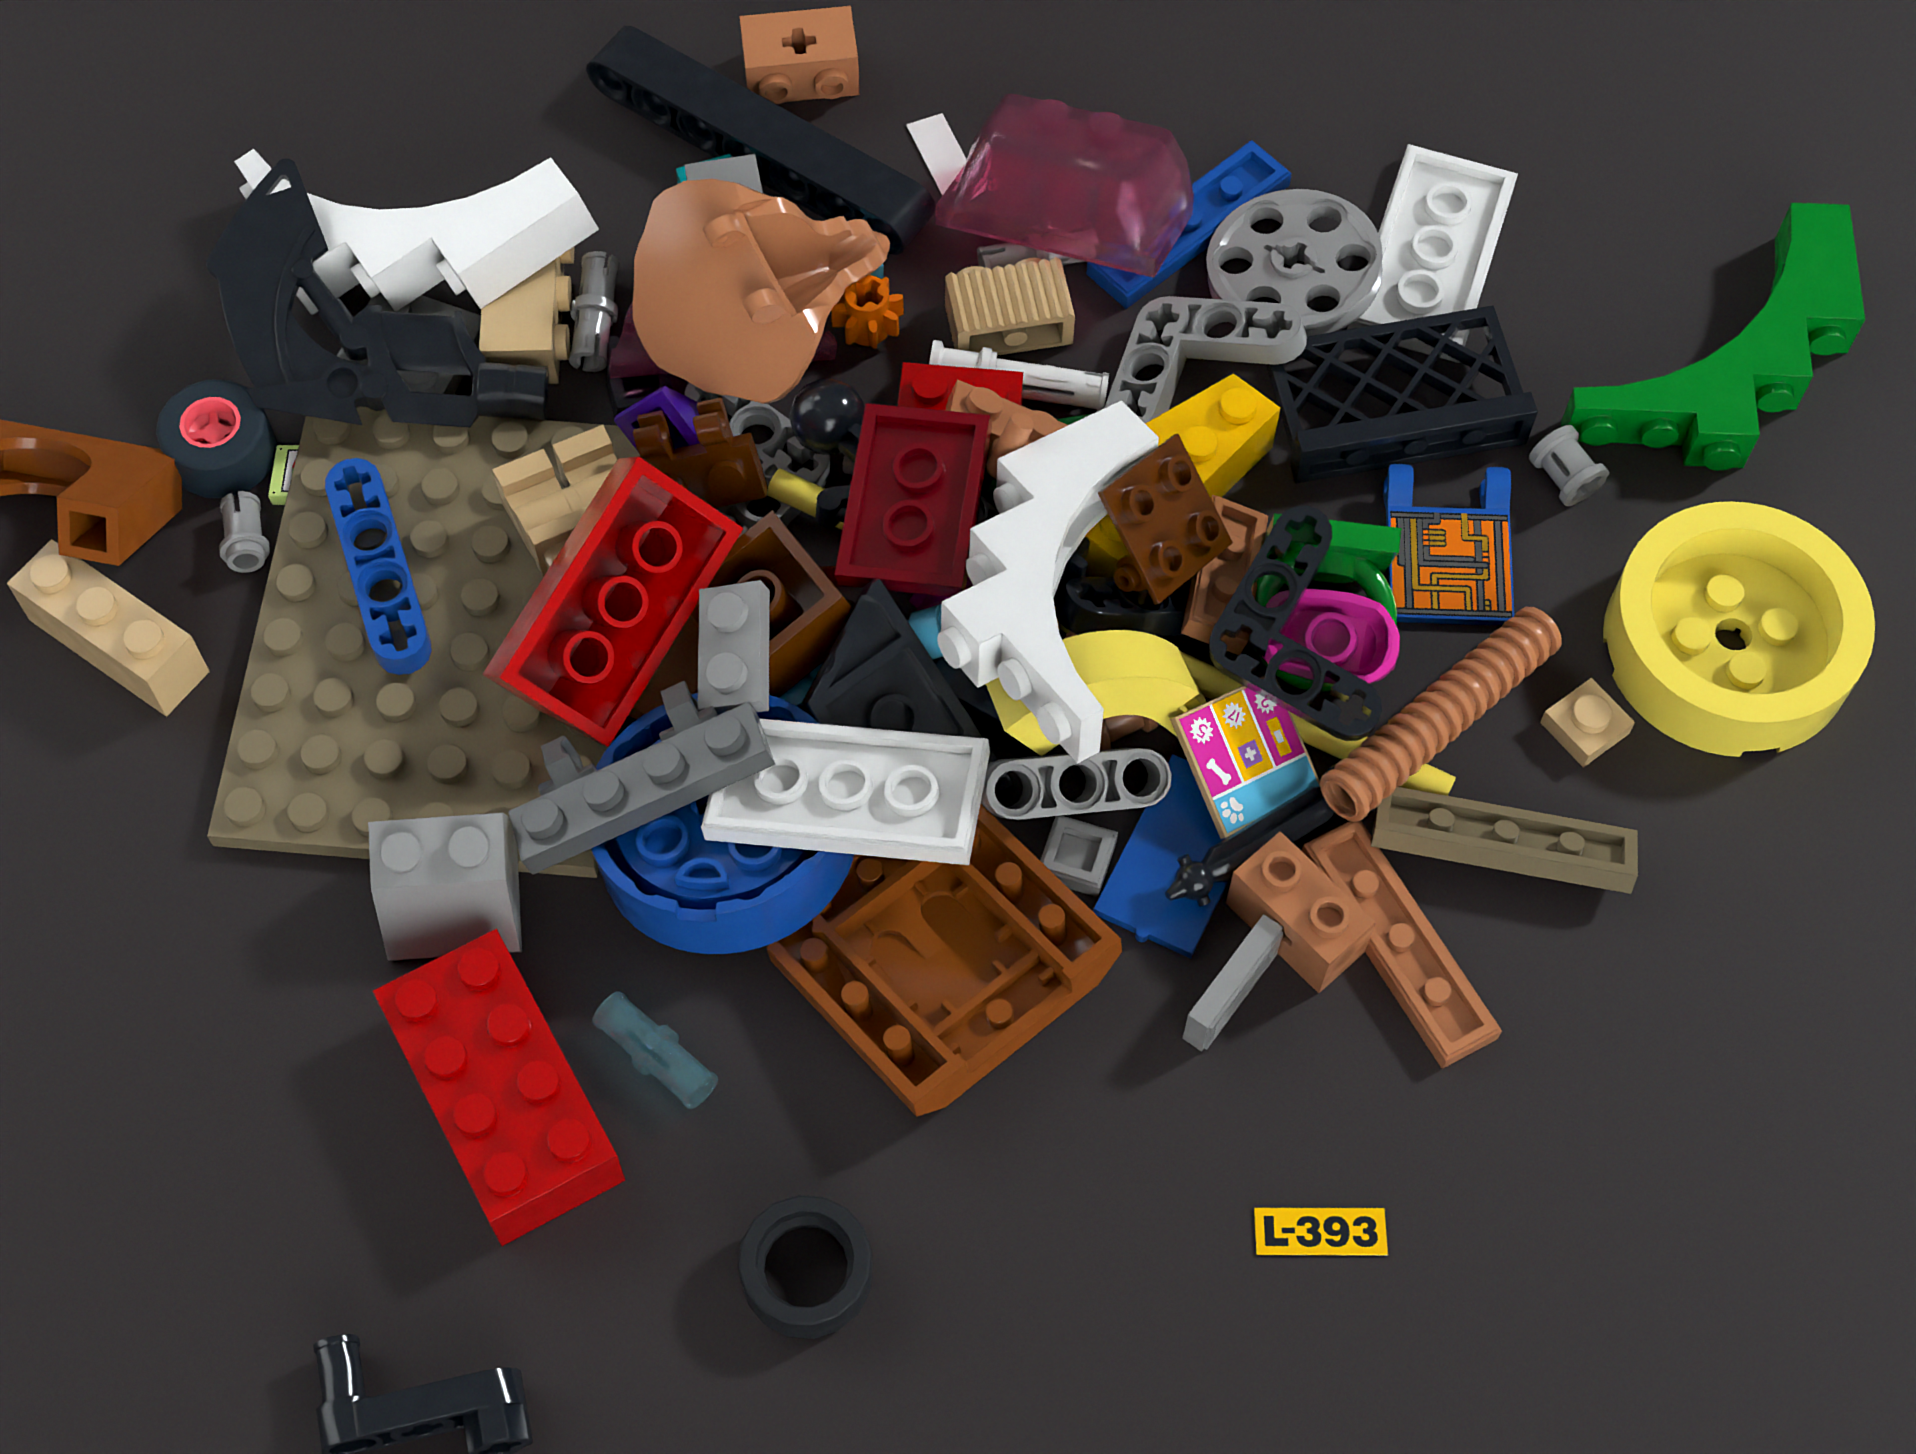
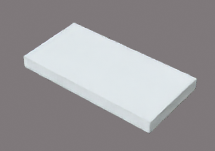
(1437, 239)
(857, 793)

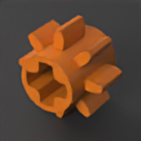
(868, 312)

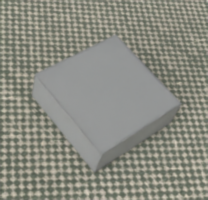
(1079, 854)

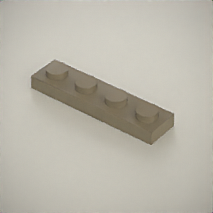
(1507, 839)

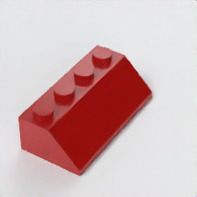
(613, 600)

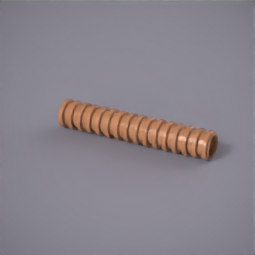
(1440, 714)

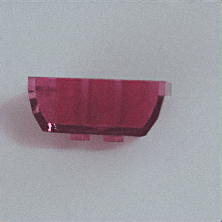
(1073, 185)

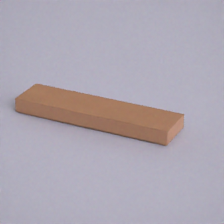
(1406, 947)

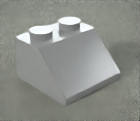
(444, 883)

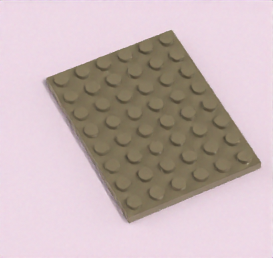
(332, 734)

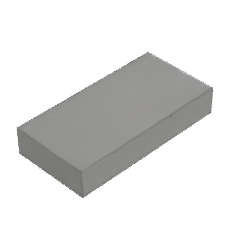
(1233, 983)

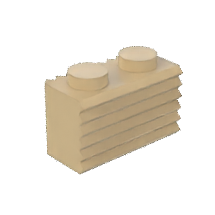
(1010, 307)

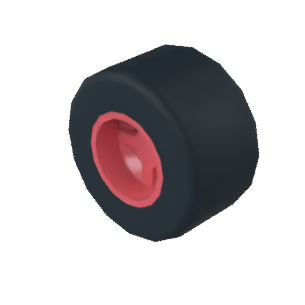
(217, 438)

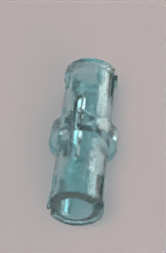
(655, 1050)

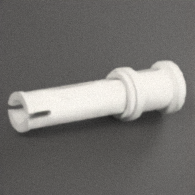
(1040, 382)

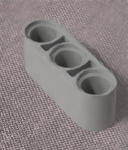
(1102, 790)

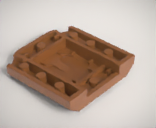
(946, 962)

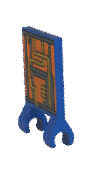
(1451, 560)

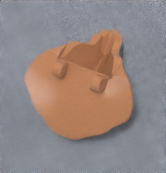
(742, 285)

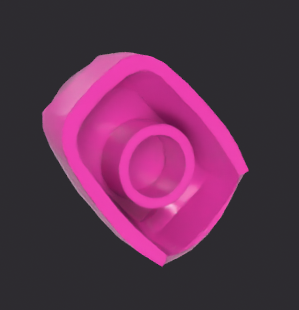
(1342, 629)

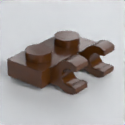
(718, 469)

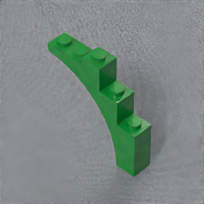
(1766, 367)

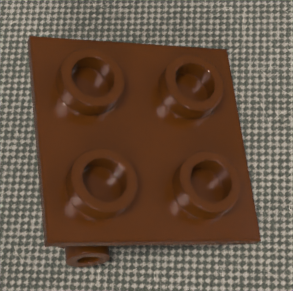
(1163, 521)

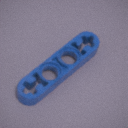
(379, 564)

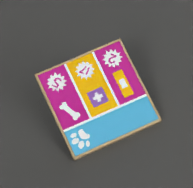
(1244, 756)

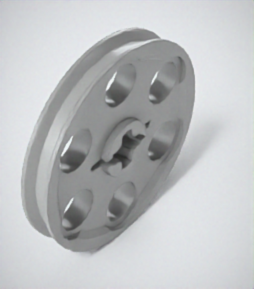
(1296, 243)

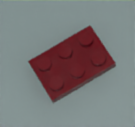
(913, 499)

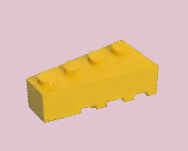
(1224, 435)

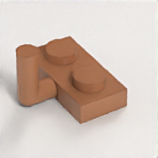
(1011, 423)

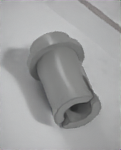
(243, 545)

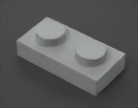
(734, 647)

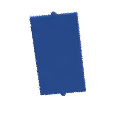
(1148, 865)

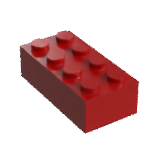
(500, 1086)

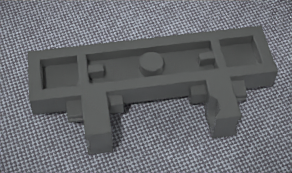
(591, 806)

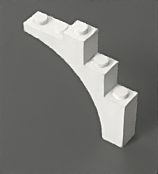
(470, 242)
(1017, 559)

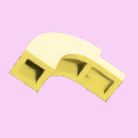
(1126, 675)

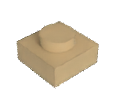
(1587, 722)

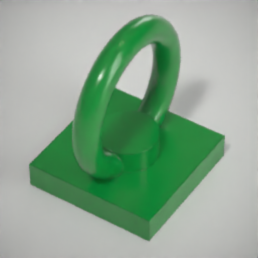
(1355, 554)

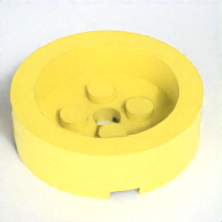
(1749, 570)

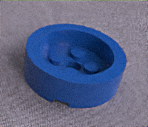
(706, 891)

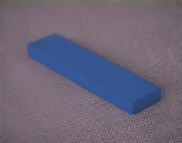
(1216, 194)

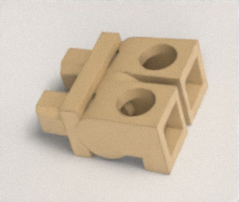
(535, 499)

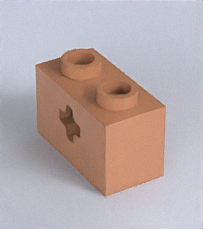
(801, 54)
(1319, 921)

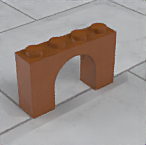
(106, 489)

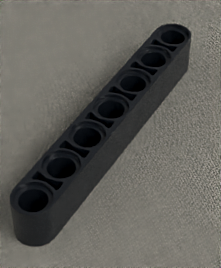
(735, 121)

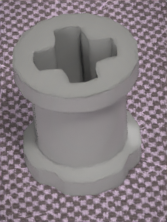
(1568, 465)

